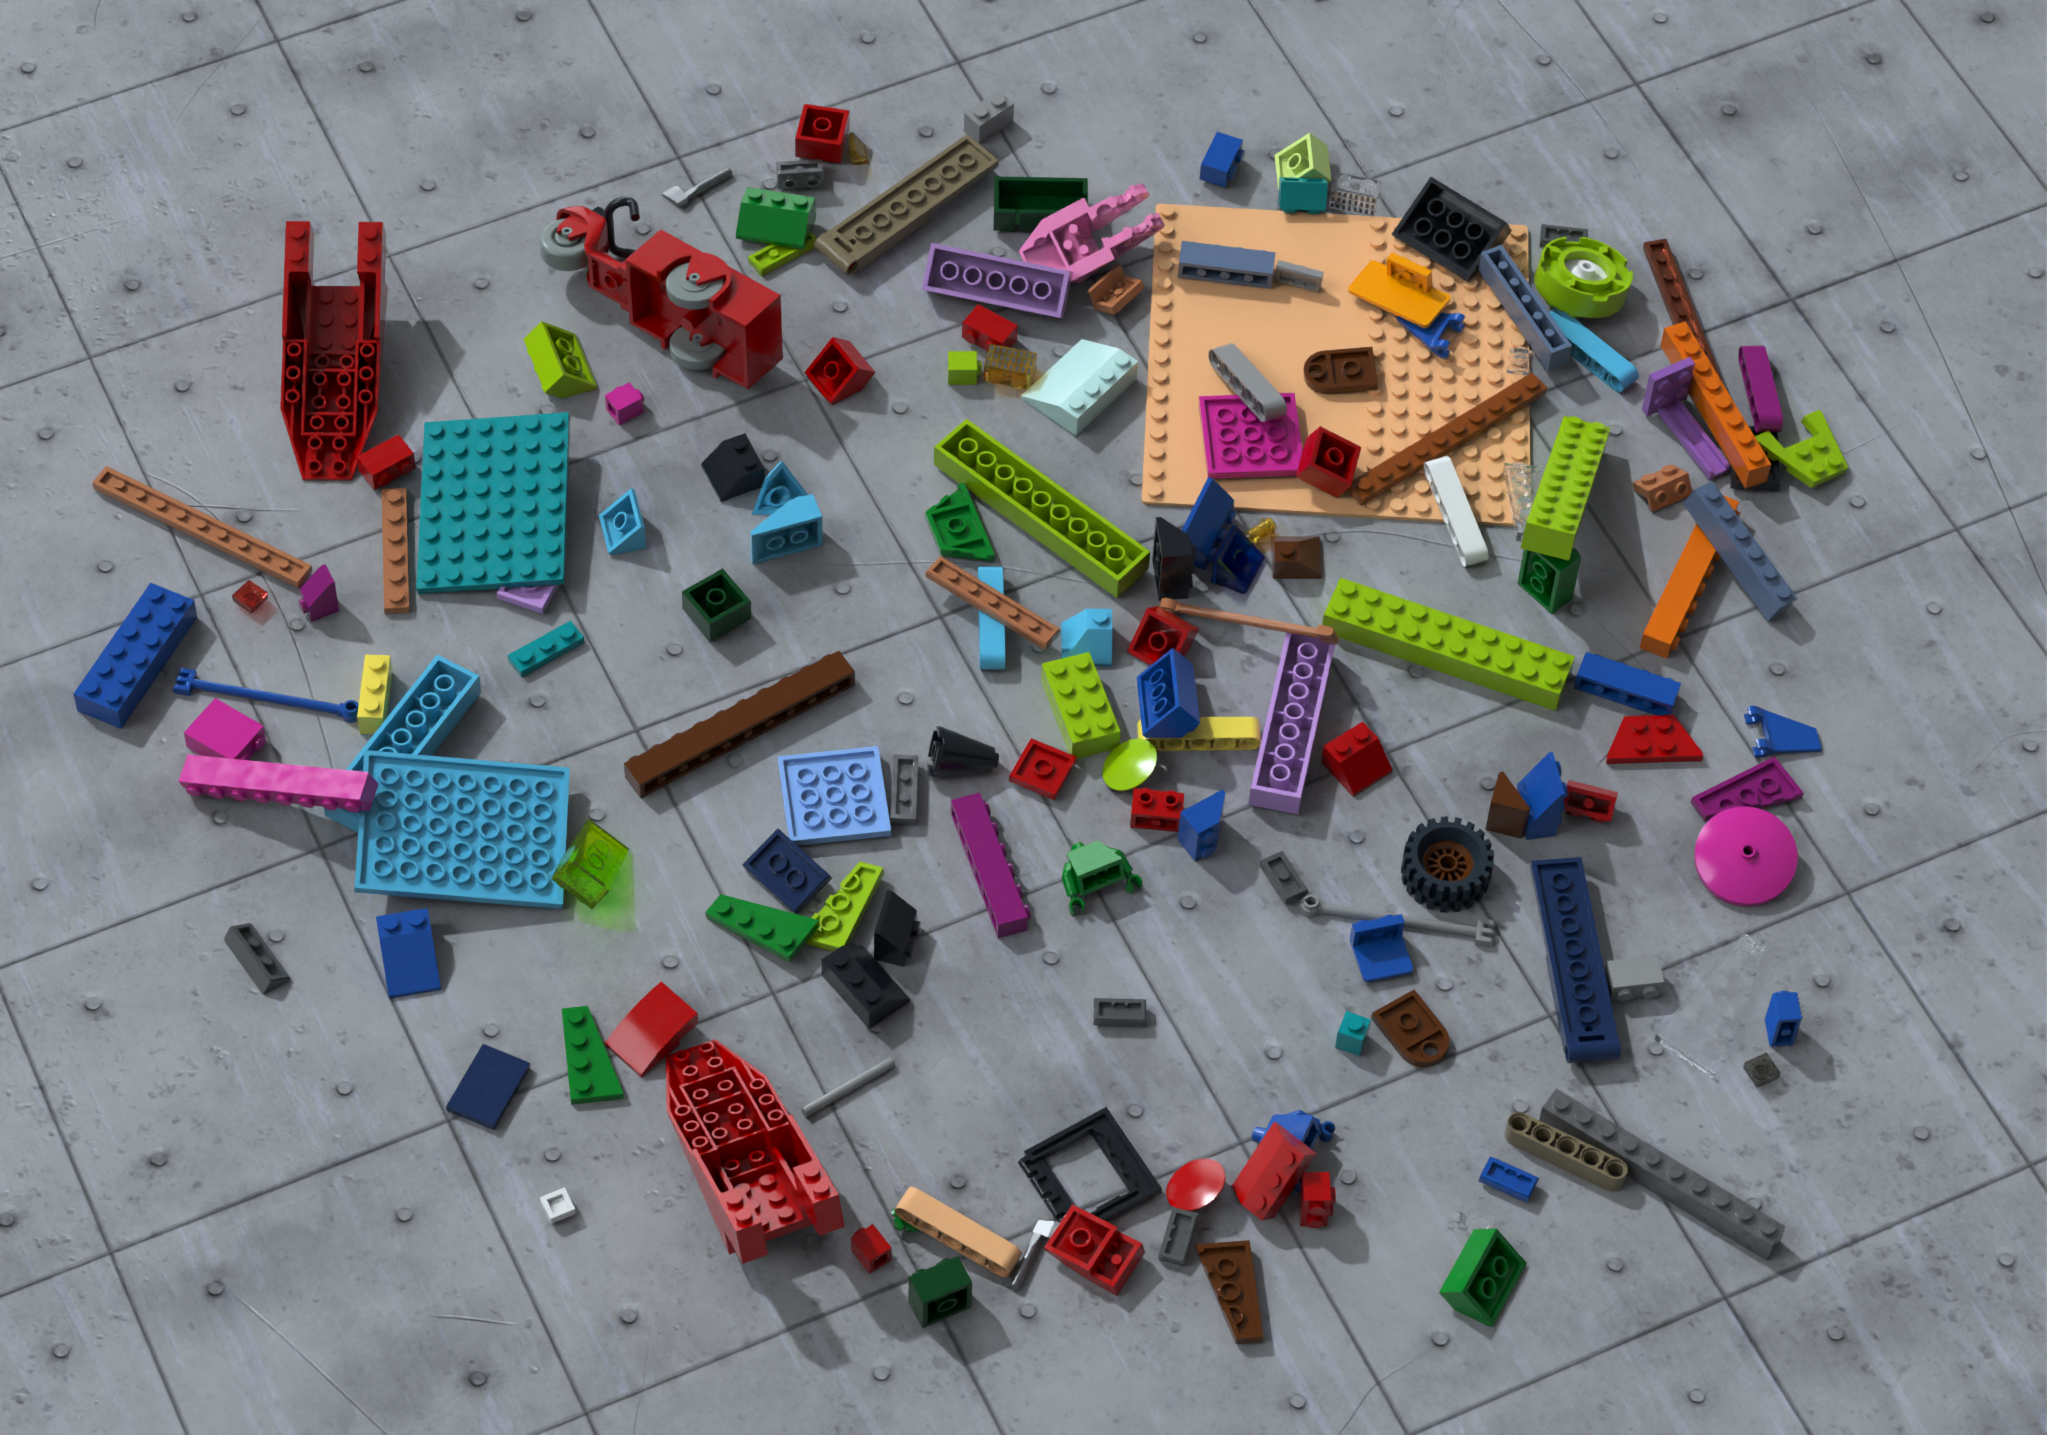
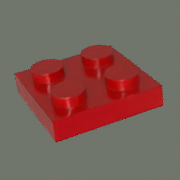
(1042, 769)

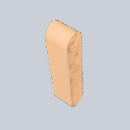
(958, 1232)

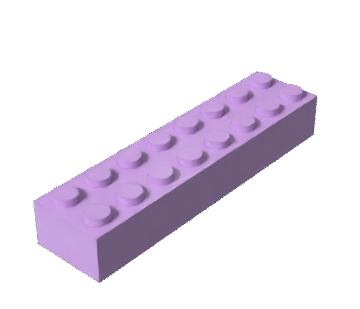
(1291, 724)

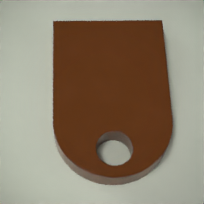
(1342, 370)
(1411, 1029)

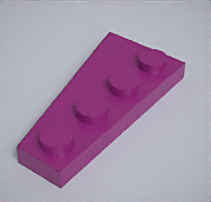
(1756, 787)

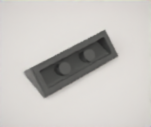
(256, 957)

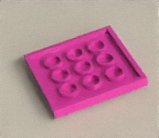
(1245, 446)

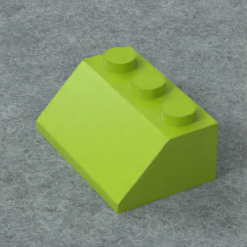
(559, 361)

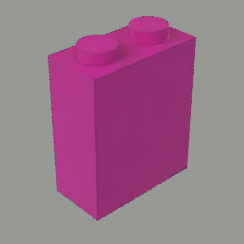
(224, 733)

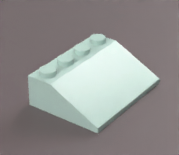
(1082, 384)

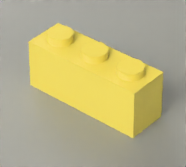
(374, 693)

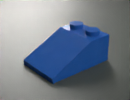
(408, 953)

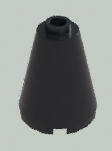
(959, 754)

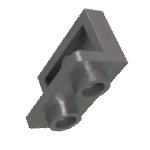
(800, 174)

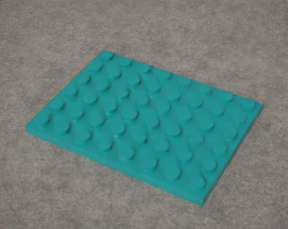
(493, 503)

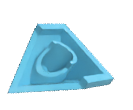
(777, 490)

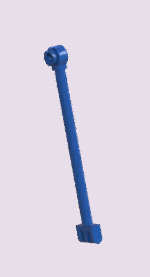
(187, 681)

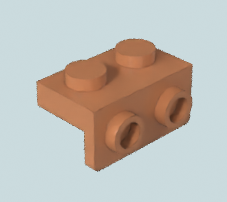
(1114, 291)
(1664, 486)

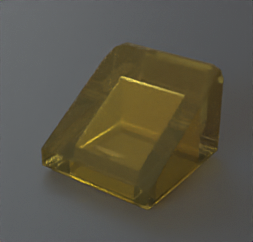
(857, 150)

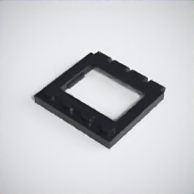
(1117, 1150)

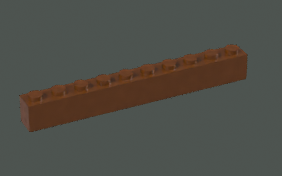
(739, 724)

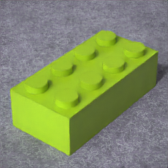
(1080, 705)

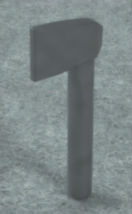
(680, 198)
(1041, 1230)

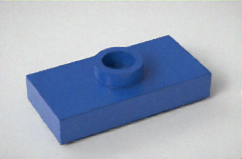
(1508, 1179)

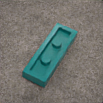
(545, 648)

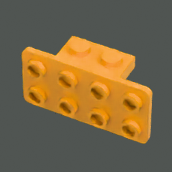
(1401, 290)

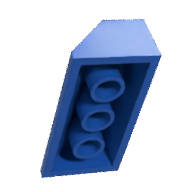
(1168, 697)

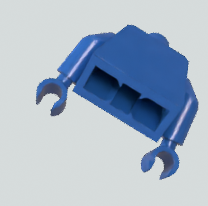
(1302, 1126)

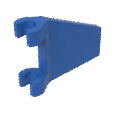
(1432, 335)
(1781, 734)

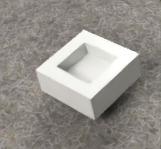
(557, 1205)

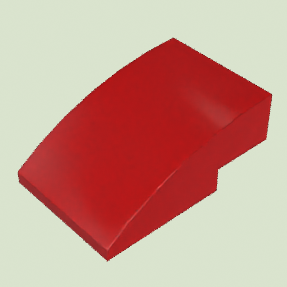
(652, 1029)
(1095, 1249)

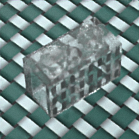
(1354, 194)

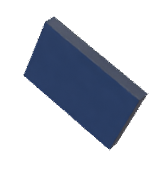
(787, 871)
(488, 1087)

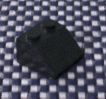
(734, 468)
(895, 930)

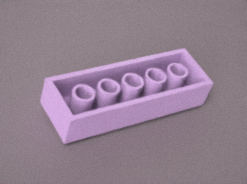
(997, 280)

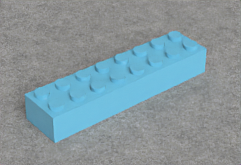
(419, 719)

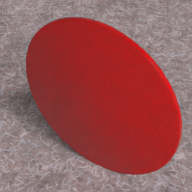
(1195, 1184)

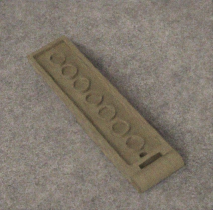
(905, 206)

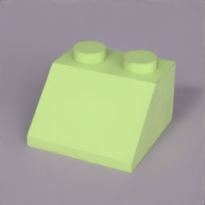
(1304, 159)

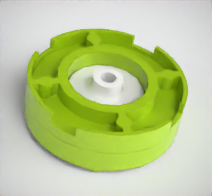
(1583, 277)

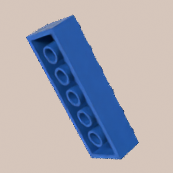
(135, 655)

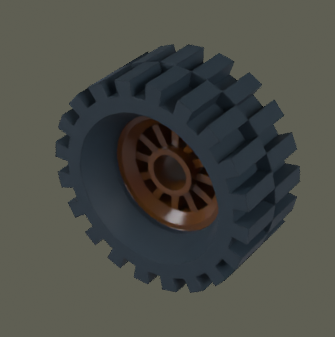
(1451, 847)

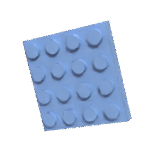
(834, 796)

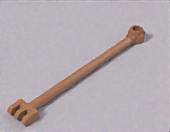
(1324, 633)

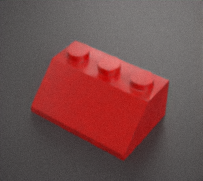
(1272, 1172)

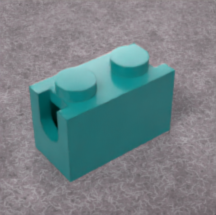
(1302, 194)

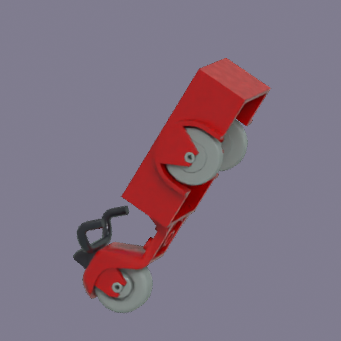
(673, 293)

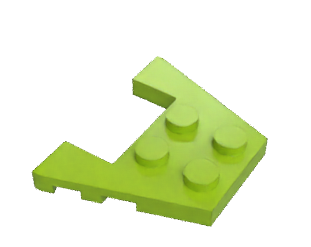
(1812, 459)

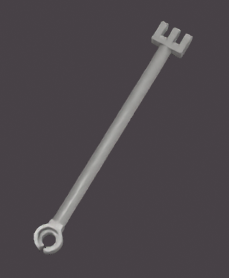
(1483, 931)

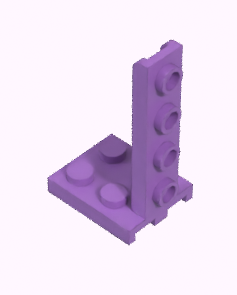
(1664, 395)

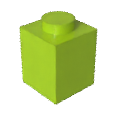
(963, 367)

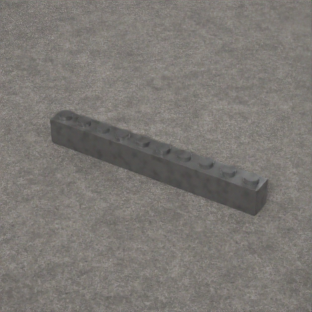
(1667, 1176)

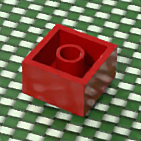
(822, 133)
(1328, 462)

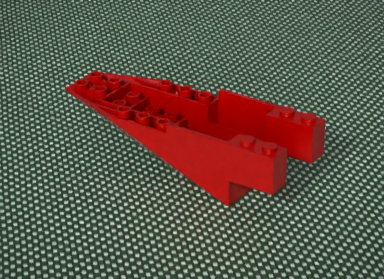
(331, 353)
(746, 1151)

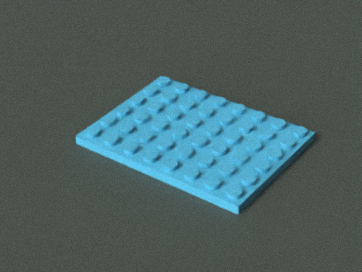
(463, 830)

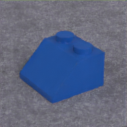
(1201, 826)

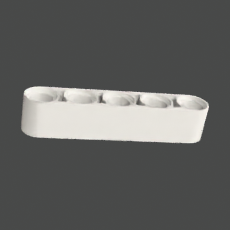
(1456, 511)

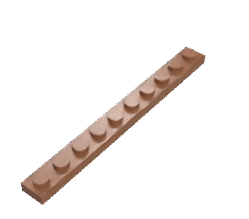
(202, 527)

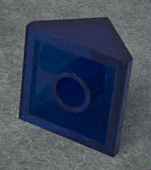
(1236, 562)

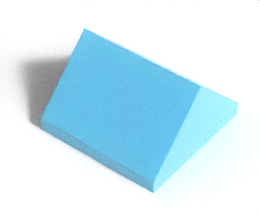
(623, 525)

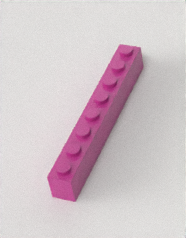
(278, 783)

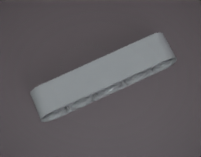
(1247, 382)

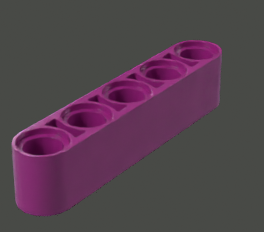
(1760, 388)

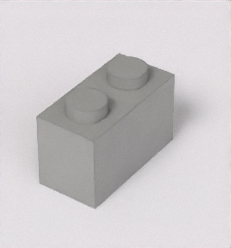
(988, 117)
(1634, 978)

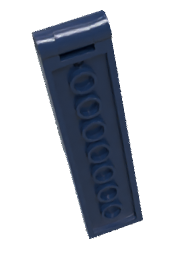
(1574, 961)

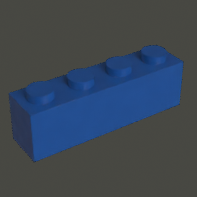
(1627, 685)

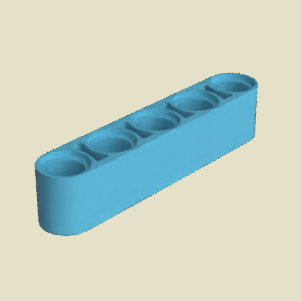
(1595, 353)
(990, 630)

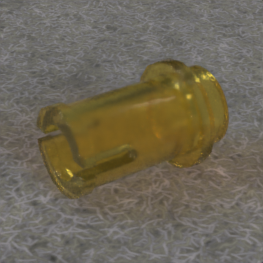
(1265, 527)

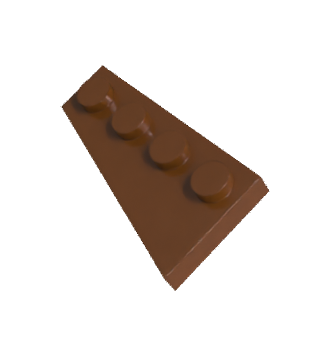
(1234, 1285)

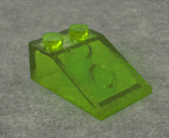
(590, 864)

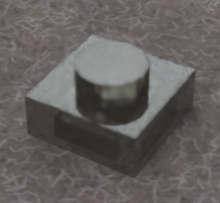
(1761, 1070)

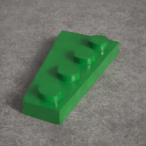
(765, 926)
(588, 1063)

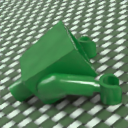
(1093, 868)

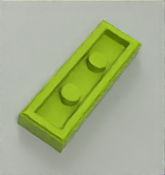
(776, 256)

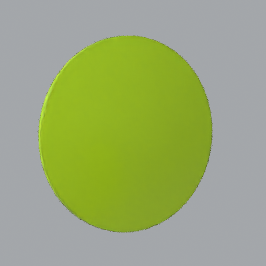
(1129, 764)

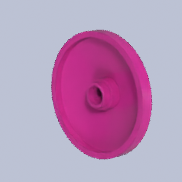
(1742, 877)

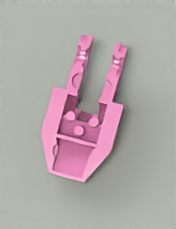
(1066, 237)

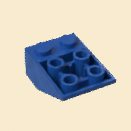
(1545, 797)

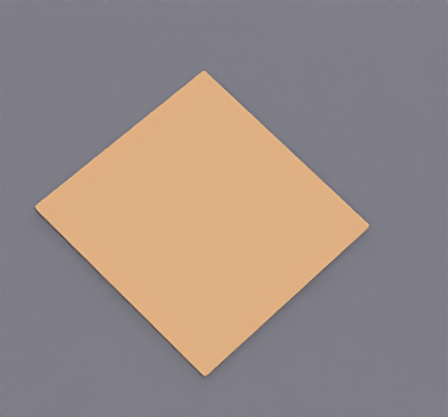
(1288, 325)

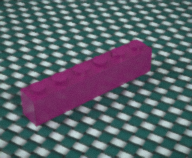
(989, 865)

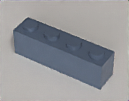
(1226, 264)

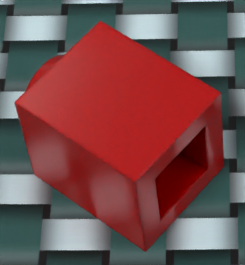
(871, 1248)

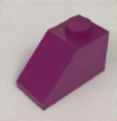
(319, 595)

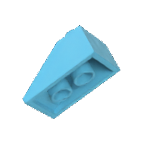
(788, 530)

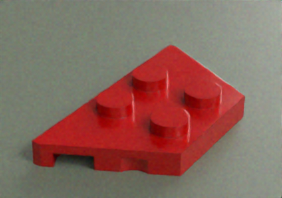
(1652, 741)

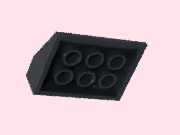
(1450, 229)

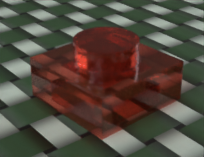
(250, 596)

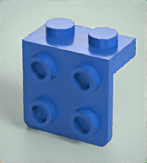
(1380, 948)

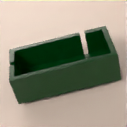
(1028, 200)

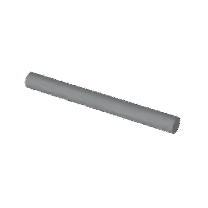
(848, 1087)

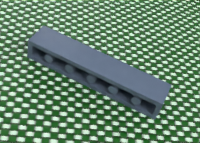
(1524, 308)
(1740, 551)

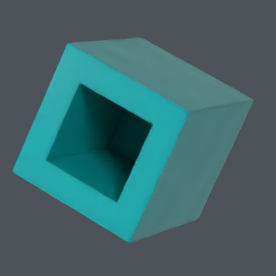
(1353, 1033)

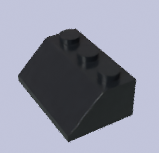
(1172, 560)
(863, 984)

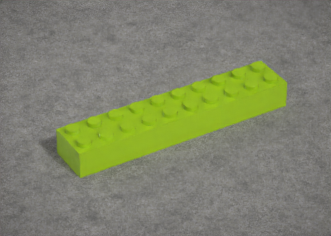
(1565, 488)
(1042, 508)
(1448, 644)

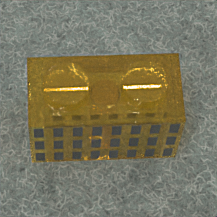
(1010, 366)

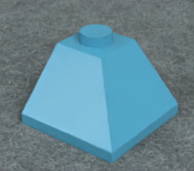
(1090, 633)

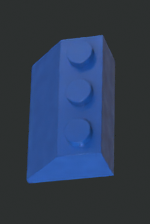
(1209, 521)

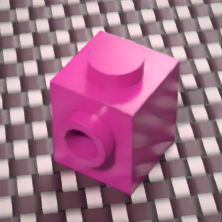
(624, 403)

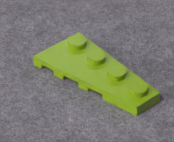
(846, 907)

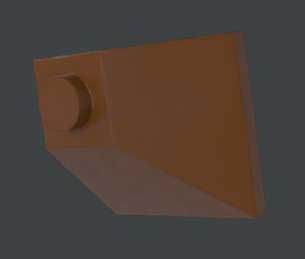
(1296, 557)

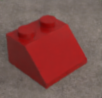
(839, 370)
(1159, 633)
(1356, 759)

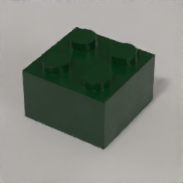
(716, 605)
(939, 1291)

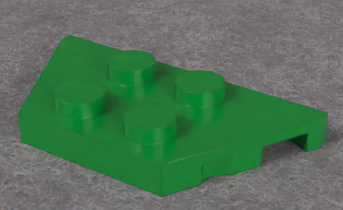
(958, 527)

